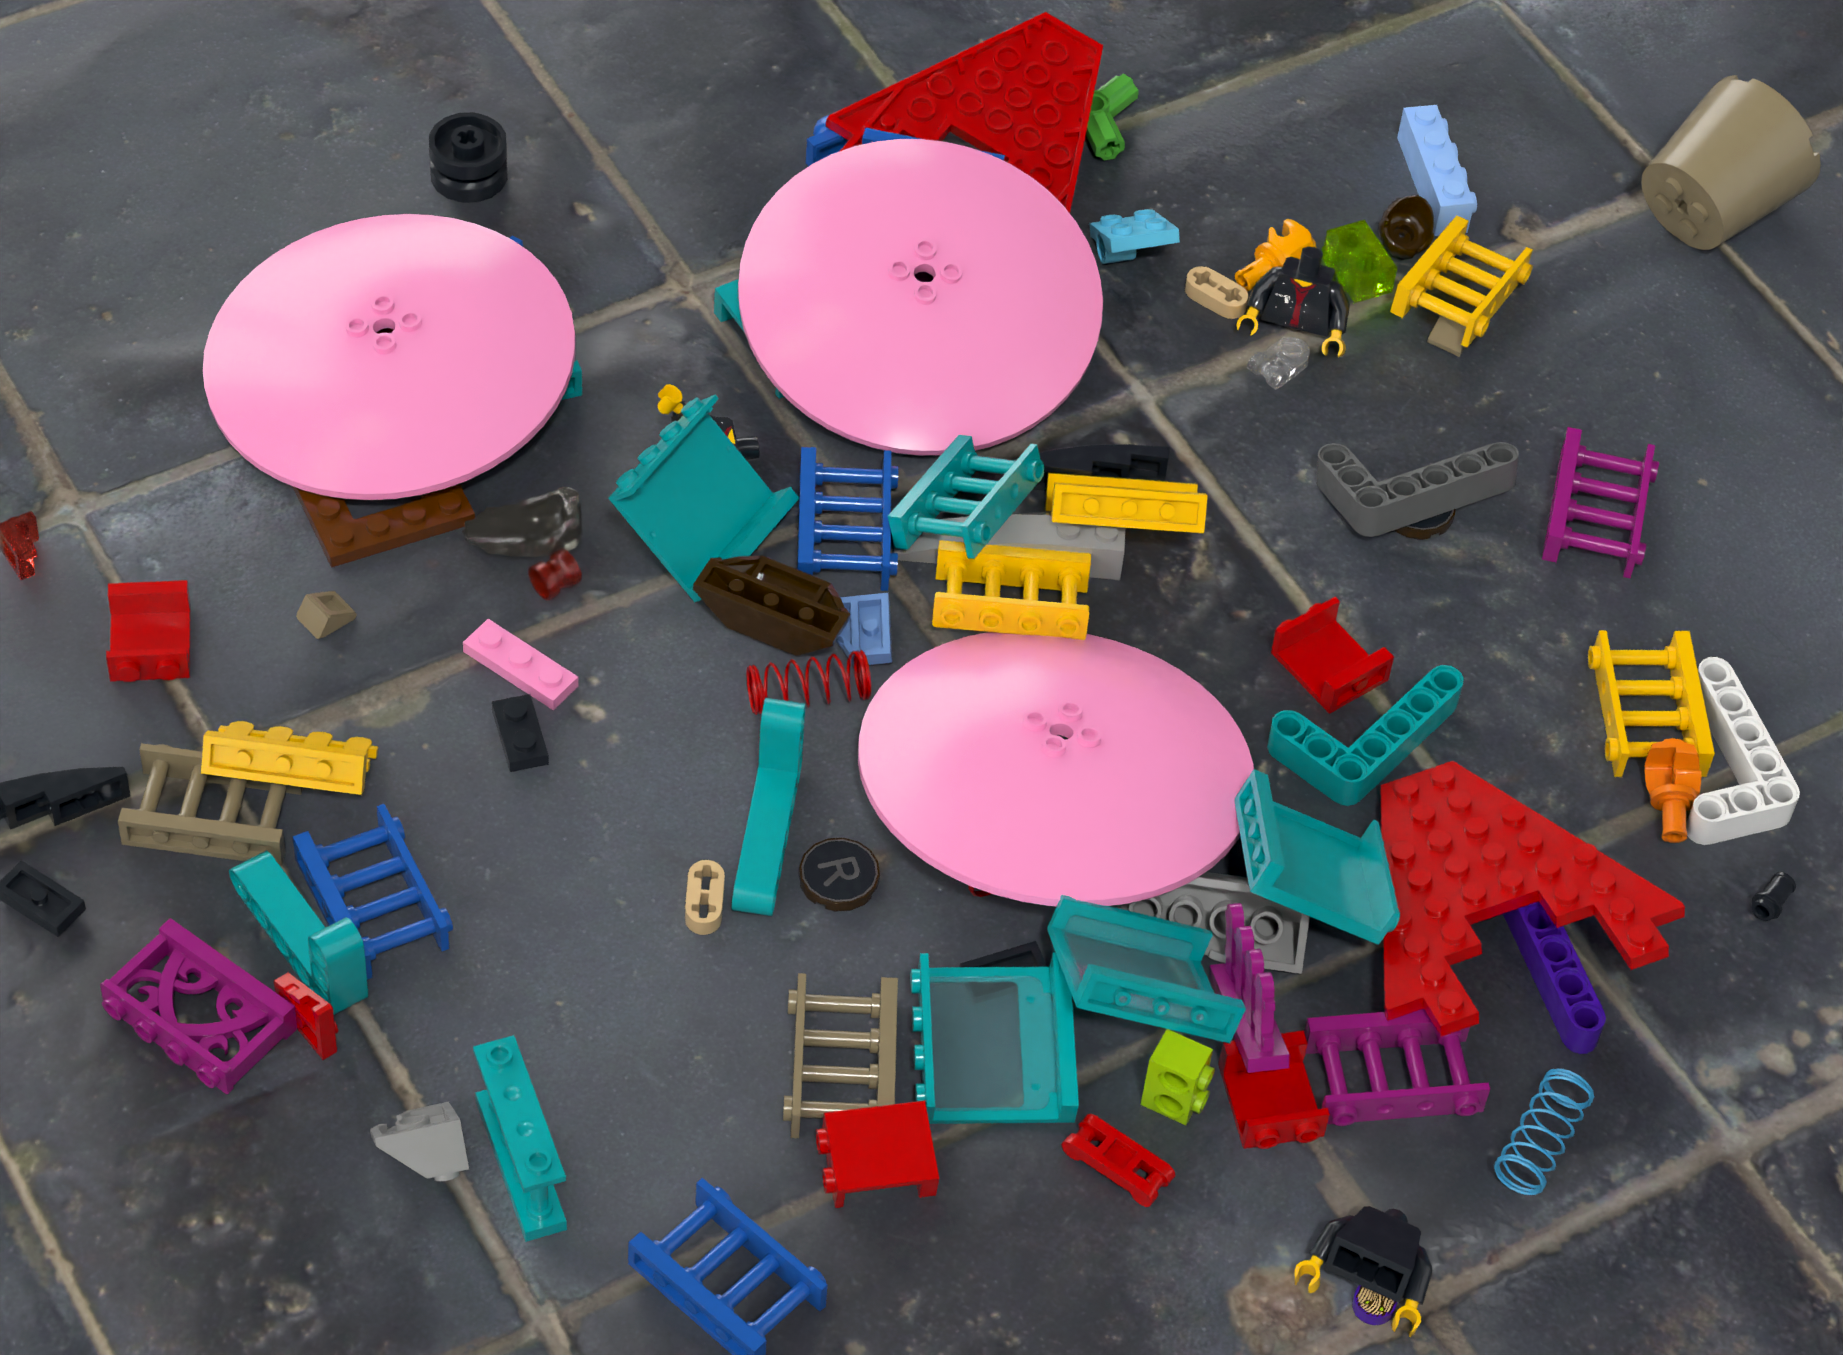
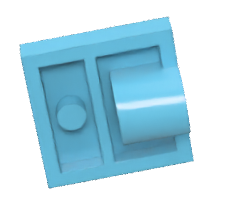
(1120, 237)

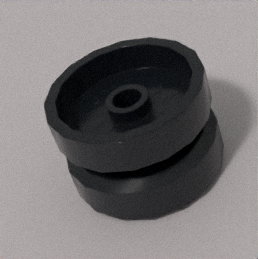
(468, 157)

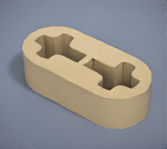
(1216, 292)
(711, 897)

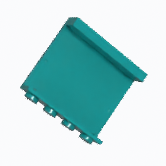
(698, 497)

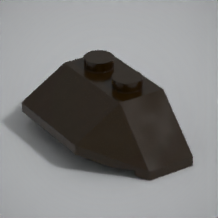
(773, 603)

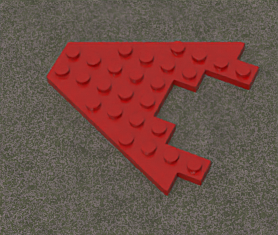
(1006, 96)
(1475, 853)

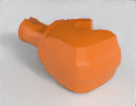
(1673, 784)

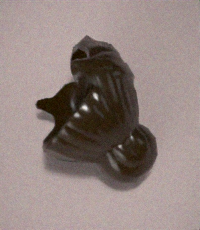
(1413, 220)

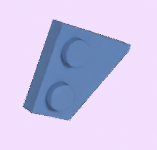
(868, 627)

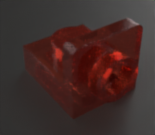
(17, 543)

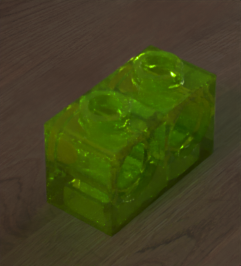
(1359, 261)

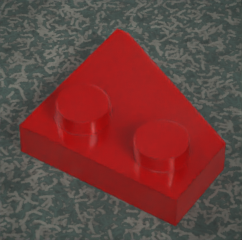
(313, 1014)

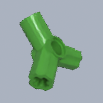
(1106, 104)

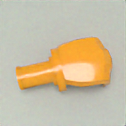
(1275, 252)

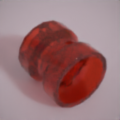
(555, 574)

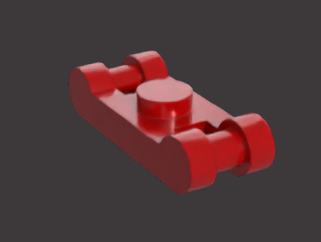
(1119, 1159)

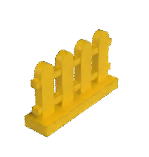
(287, 758)

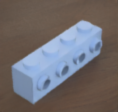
(1435, 165)

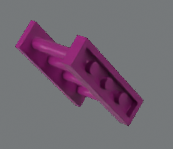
(1566, 509)
(1373, 1031)

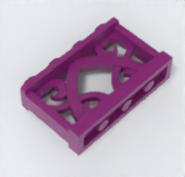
(192, 955)

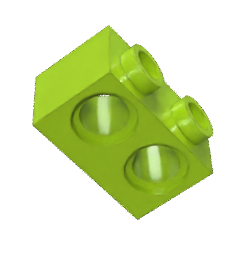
(1178, 1077)

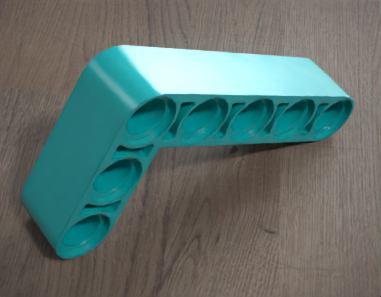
(1353, 772)
(770, 807)
(323, 957)

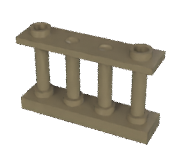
(196, 835)
(879, 1041)

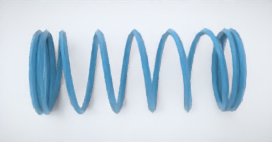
(1559, 1098)

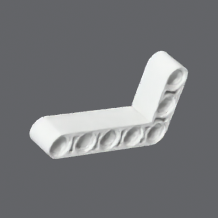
(1765, 787)

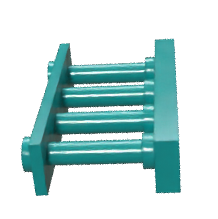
(952, 474)
(520, 1138)

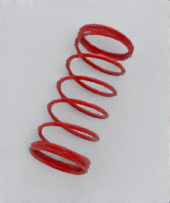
(861, 669)

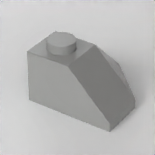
(426, 1141)

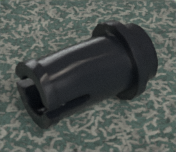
(1769, 902)

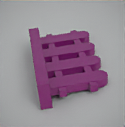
(1245, 979)

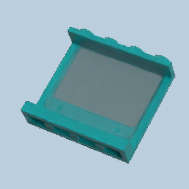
(1140, 969)
(995, 1044)

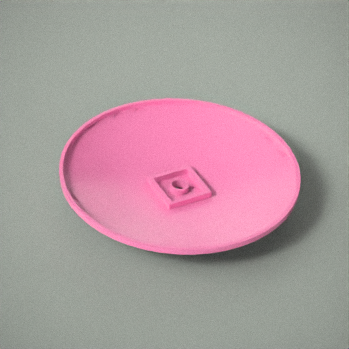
(909, 360)
(399, 414)
(983, 788)

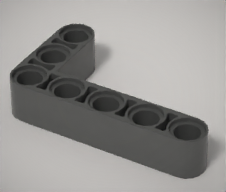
(1415, 495)

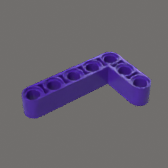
(1557, 972)

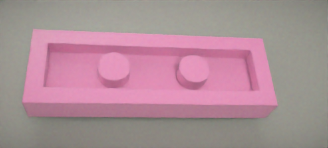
(520, 664)

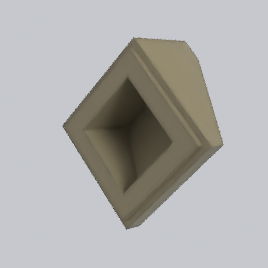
(1448, 336)
(324, 613)

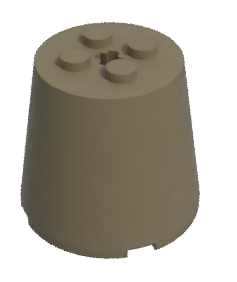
(1730, 164)

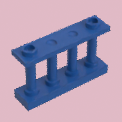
(813, 531)
(330, 889)
(716, 1311)

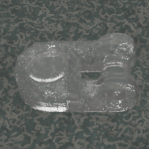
(1288, 356)

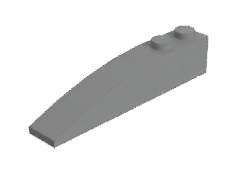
(1038, 532)
(1203, 904)

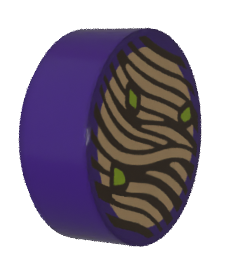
(1372, 1307)

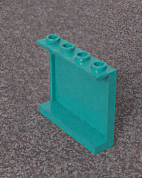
(1315, 864)

